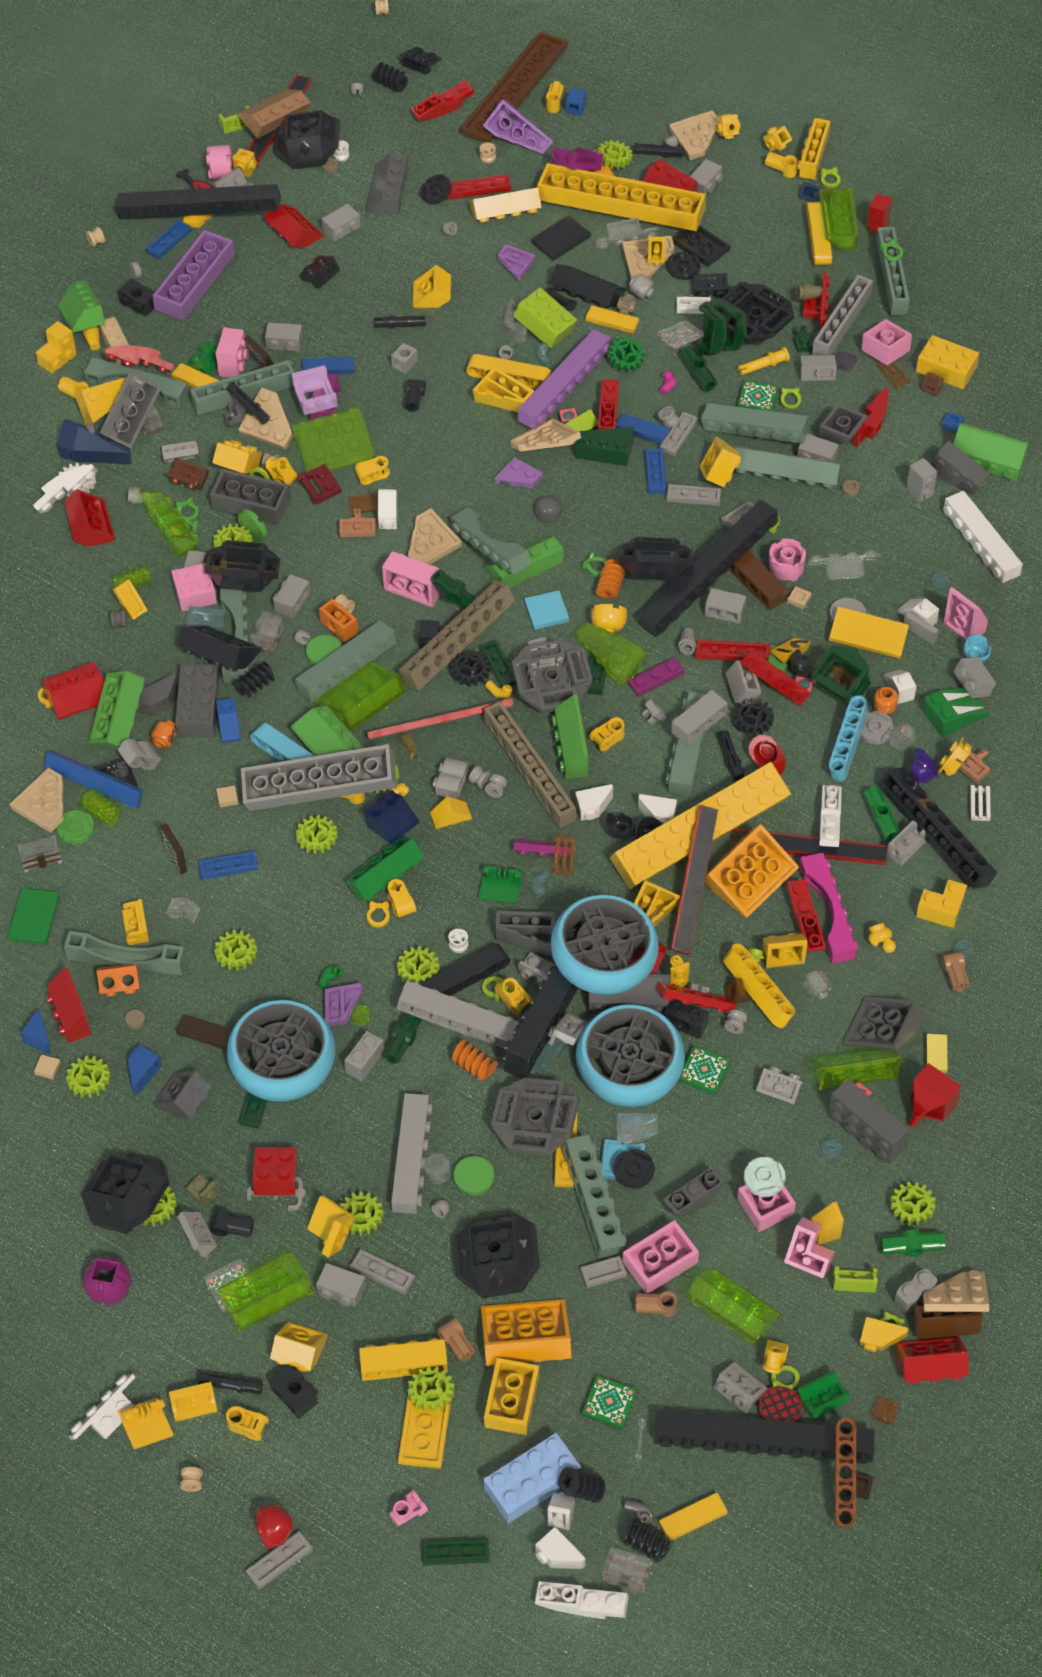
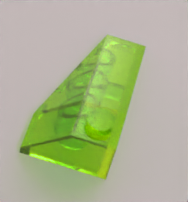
(616, 654)

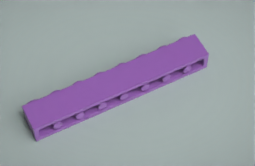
(564, 379)

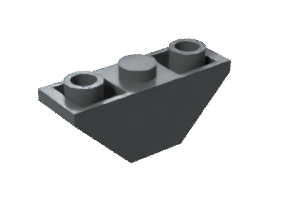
(158, 696)
(695, 1193)

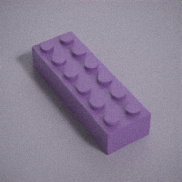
(193, 275)

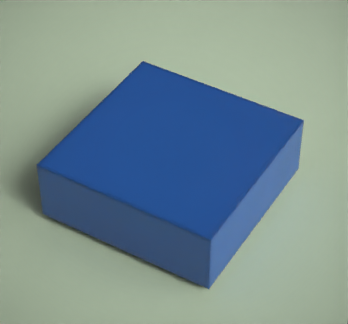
(952, 421)

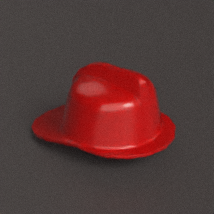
(766, 750)

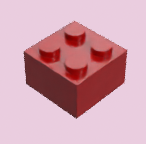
(275, 1171)

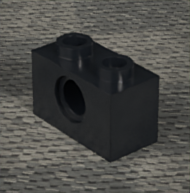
(137, 297)
(687, 1018)
(299, 1402)

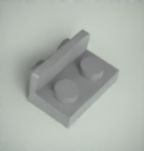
(232, 179)
(180, 451)
(534, 968)
(567, 1029)
(779, 1085)
(197, 1232)
(739, 1387)

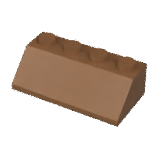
(271, 112)

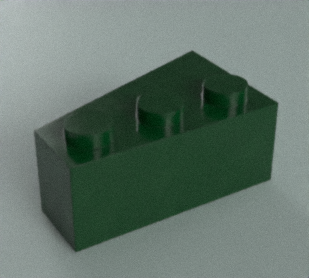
(606, 445)

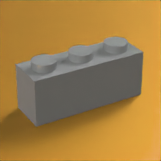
(699, 717)

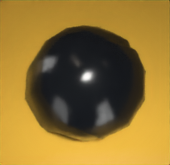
(619, 825)
(645, 826)

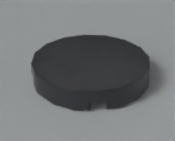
(436, 189)
(683, 265)
(634, 1168)

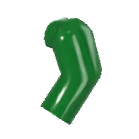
(328, 975)

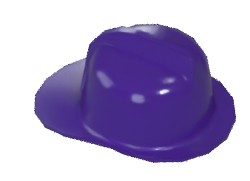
(923, 767)

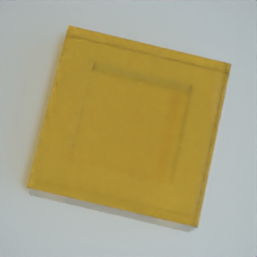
(409, 746)

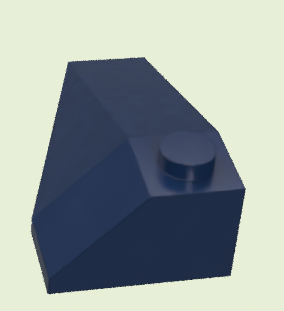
(83, 446)

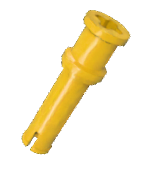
(770, 359)

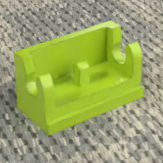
(231, 123)
(855, 1280)

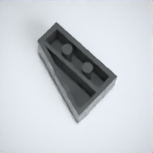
(958, 468)
(526, 930)

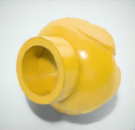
(879, 934)

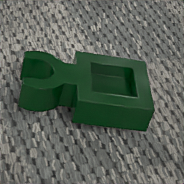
(803, 341)

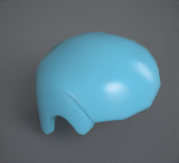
(977, 647)

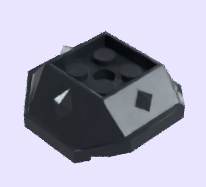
(307, 139)
(764, 311)
(655, 558)
(242, 565)
(125, 1191)
(500, 1271)

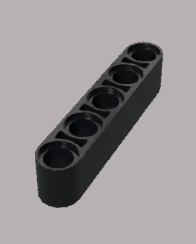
(469, 971)

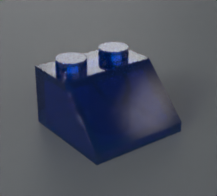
(390, 817)

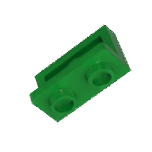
(205, 357)
(823, 1395)

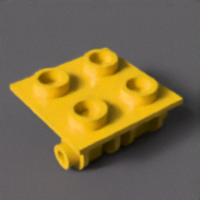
(145, 1423)

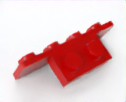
(817, 306)
(775, 677)

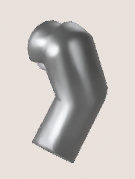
(640, 1509)

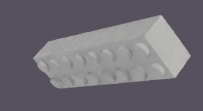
(318, 777)

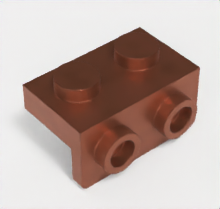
(188, 474)

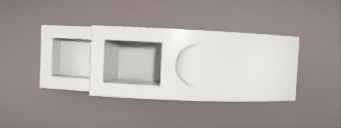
(67, 481)
(830, 816)
(581, 1601)

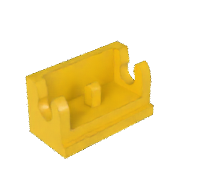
(135, 922)
(193, 1401)

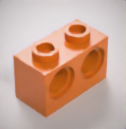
(117, 974)

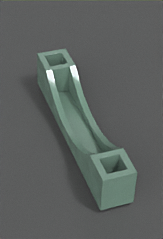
(171, 394)
(508, 555)
(233, 603)
(89, 949)

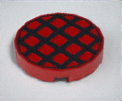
(780, 1405)

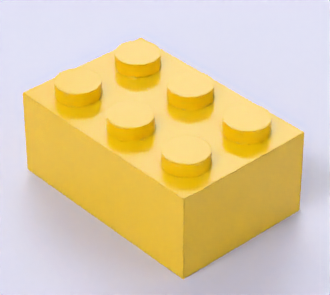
(948, 361)
(511, 1396)

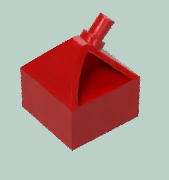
(933, 1095)

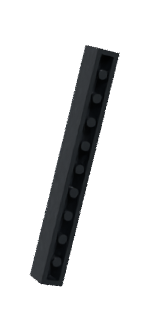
(198, 201)
(708, 568)
(758, 1436)

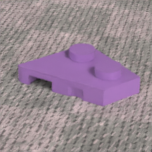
(516, 260)
(519, 474)
(341, 1002)

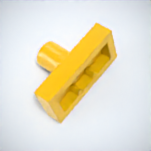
(130, 599)

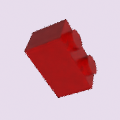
(879, 212)

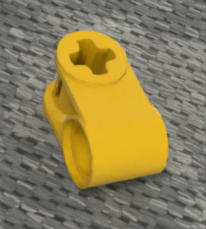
(280, 470)
(371, 471)
(606, 736)
(400, 898)
(516, 998)
(774, 1356)
(250, 1425)

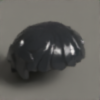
(800, 665)

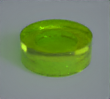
(360, 1015)

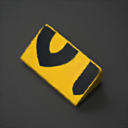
(785, 650)

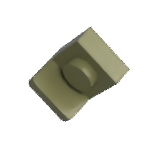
(202, 1190)

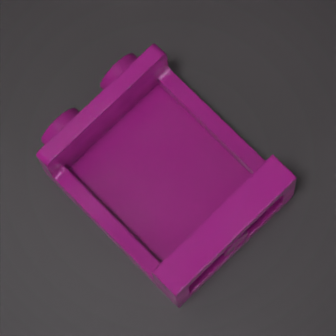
(580, 160)

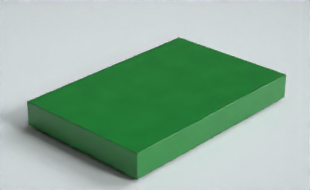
(33, 916)

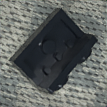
(320, 271)
(710, 284)

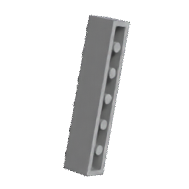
(843, 316)
(456, 1014)
(410, 1153)

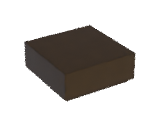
(863, 1486)

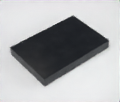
(560, 238)
(702, 244)

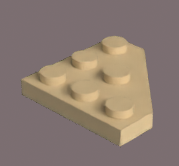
(695, 133)
(637, 256)
(276, 430)
(547, 435)
(432, 538)
(42, 801)
(959, 1294)

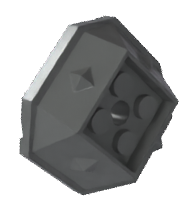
(551, 659)
(523, 1103)

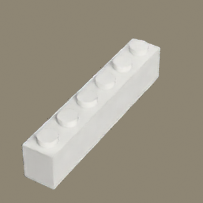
(982, 537)

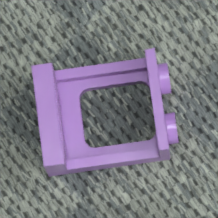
(313, 380)

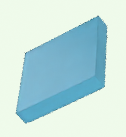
(546, 610)
(610, 1152)

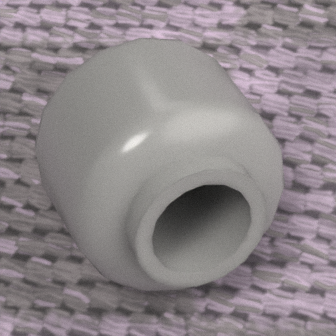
(641, 286)

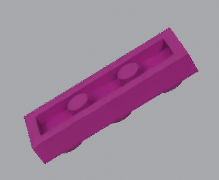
(656, 676)
(541, 847)

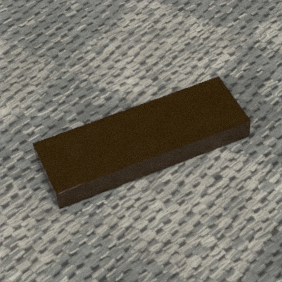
(204, 1032)

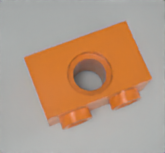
(338, 620)

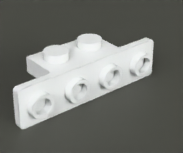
(105, 1416)

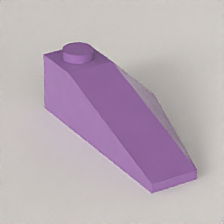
(515, 127)

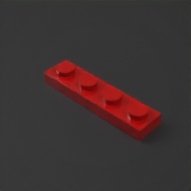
(480, 186)
(730, 650)
(689, 996)

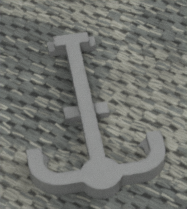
(300, 1194)

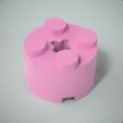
(219, 161)
(787, 559)

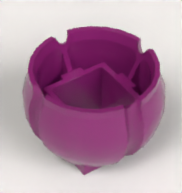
(104, 1291)

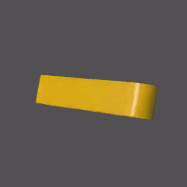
(820, 246)
(525, 373)
(759, 985)

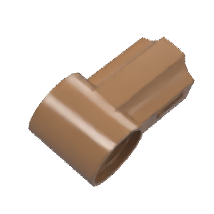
(955, 967)
(654, 1303)
(454, 1337)

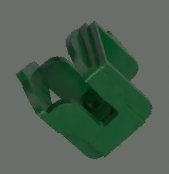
(715, 328)
(847, 660)

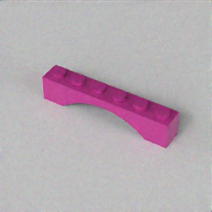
(817, 873)

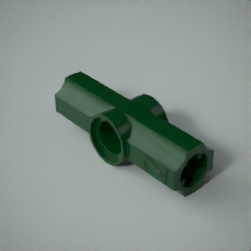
(698, 368)
(453, 588)
(402, 1037)

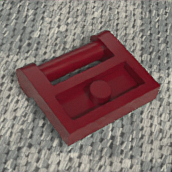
(324, 481)

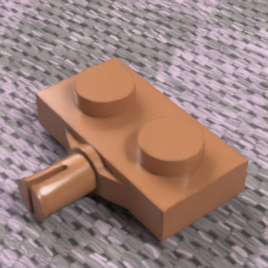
(357, 526)
(974, 766)

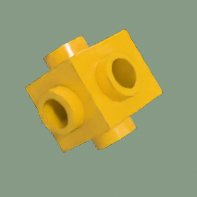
(728, 125)
(777, 138)
(244, 160)

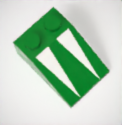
(952, 710)

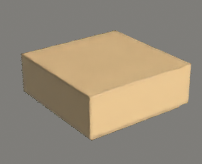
(799, 597)
(227, 796)
(47, 1067)

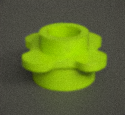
(757, 954)

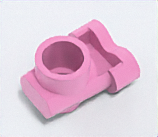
(411, 1506)

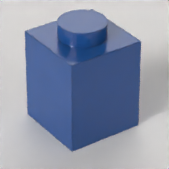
(576, 101)

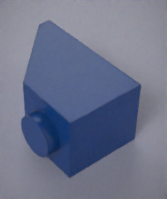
(228, 720)
(142, 1067)

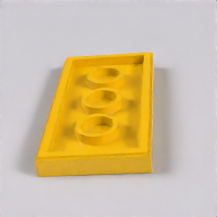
(868, 632)
(424, 1435)

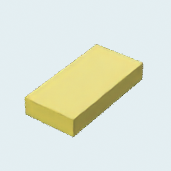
(937, 1051)

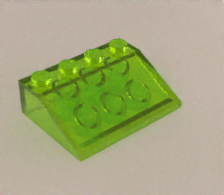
(333, 440)
(363, 695)

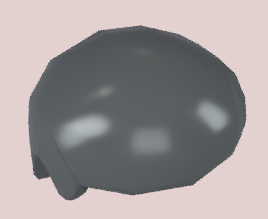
(236, 413)
(548, 509)

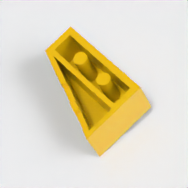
(98, 400)
(656, 901)

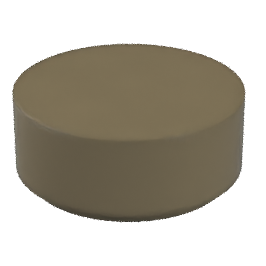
(331, 166)
(850, 488)
(135, 1019)

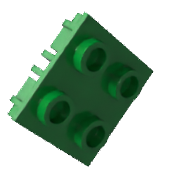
(500, 884)

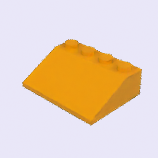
(750, 871)
(526, 1331)

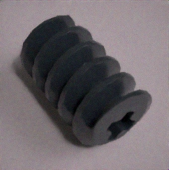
(390, 77)
(253, 679)
(581, 1484)
(647, 1541)

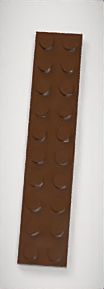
(516, 83)

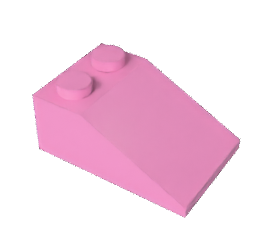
(964, 615)

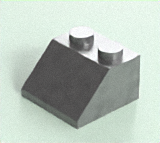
(841, 424)
(183, 1094)

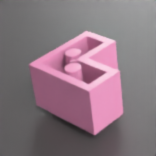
(805, 1252)

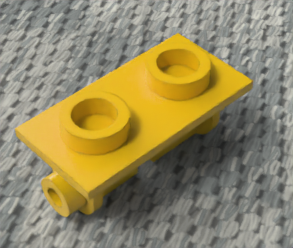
(949, 762)
(679, 972)

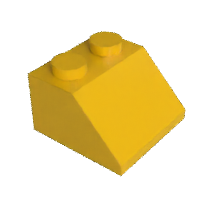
(432, 289)
(720, 462)
(784, 950)
(298, 1346)

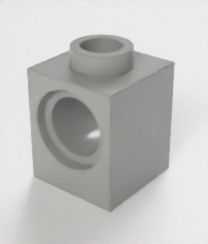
(404, 358)

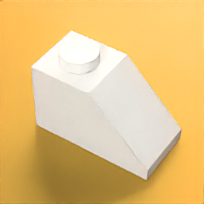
(387, 509)
(922, 608)
(902, 683)
(593, 801)
(658, 807)
(561, 1511)
(558, 1552)

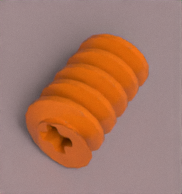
(610, 579)
(472, 1061)

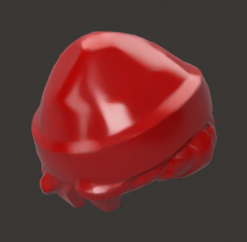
(273, 1525)

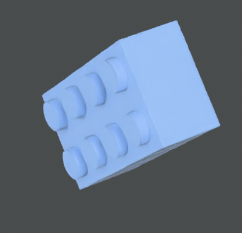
(529, 1478)

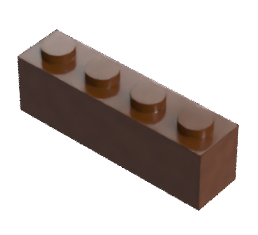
(759, 580)

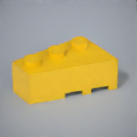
(501, 391)

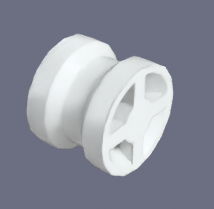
(342, 152)
(460, 936)

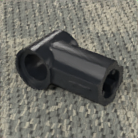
(414, 391)
(227, 1223)

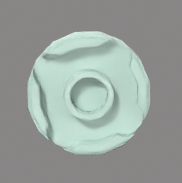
(764, 1176)

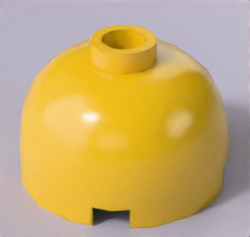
(608, 617)

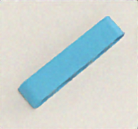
(277, 744)
(848, 746)

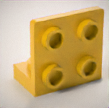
(330, 1224)

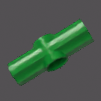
(881, 813)
(912, 1242)

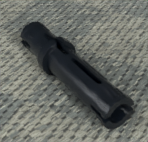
(663, 150)
(404, 321)
(253, 408)
(736, 769)
(237, 1384)

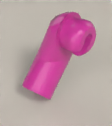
(670, 382)

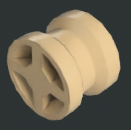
(381, 7)
(487, 152)
(95, 237)
(345, 603)
(191, 1479)

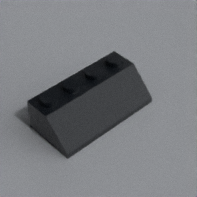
(586, 285)
(218, 646)

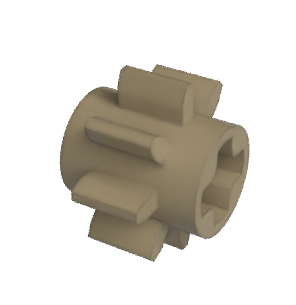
(627, 304)

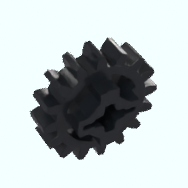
(470, 668)
(753, 716)

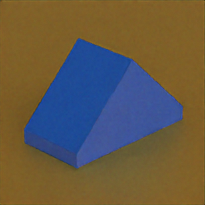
(35, 1033)

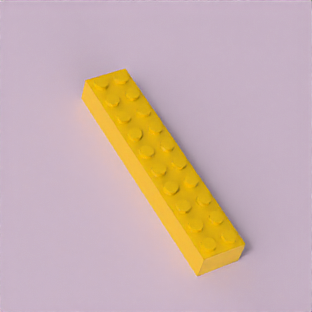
(622, 197)
(673, 839)

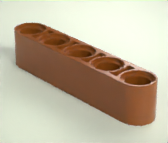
(845, 1484)

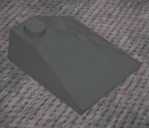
(884, 1023)

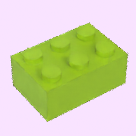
(545, 317)

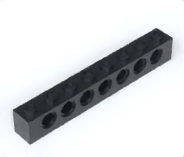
(938, 828)

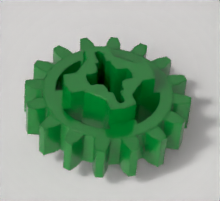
(617, 354)

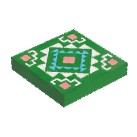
(757, 396)
(704, 1070)
(609, 1402)

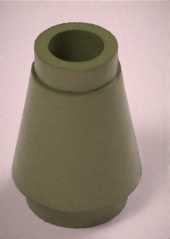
(807, 291)

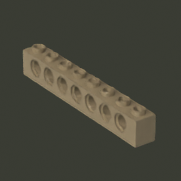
(456, 635)
(530, 765)

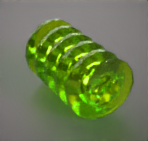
(136, 577)
(100, 807)

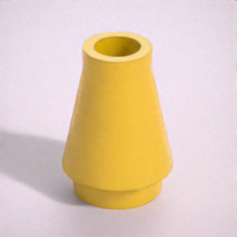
(92, 337)

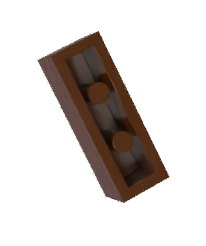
(945, 1324)

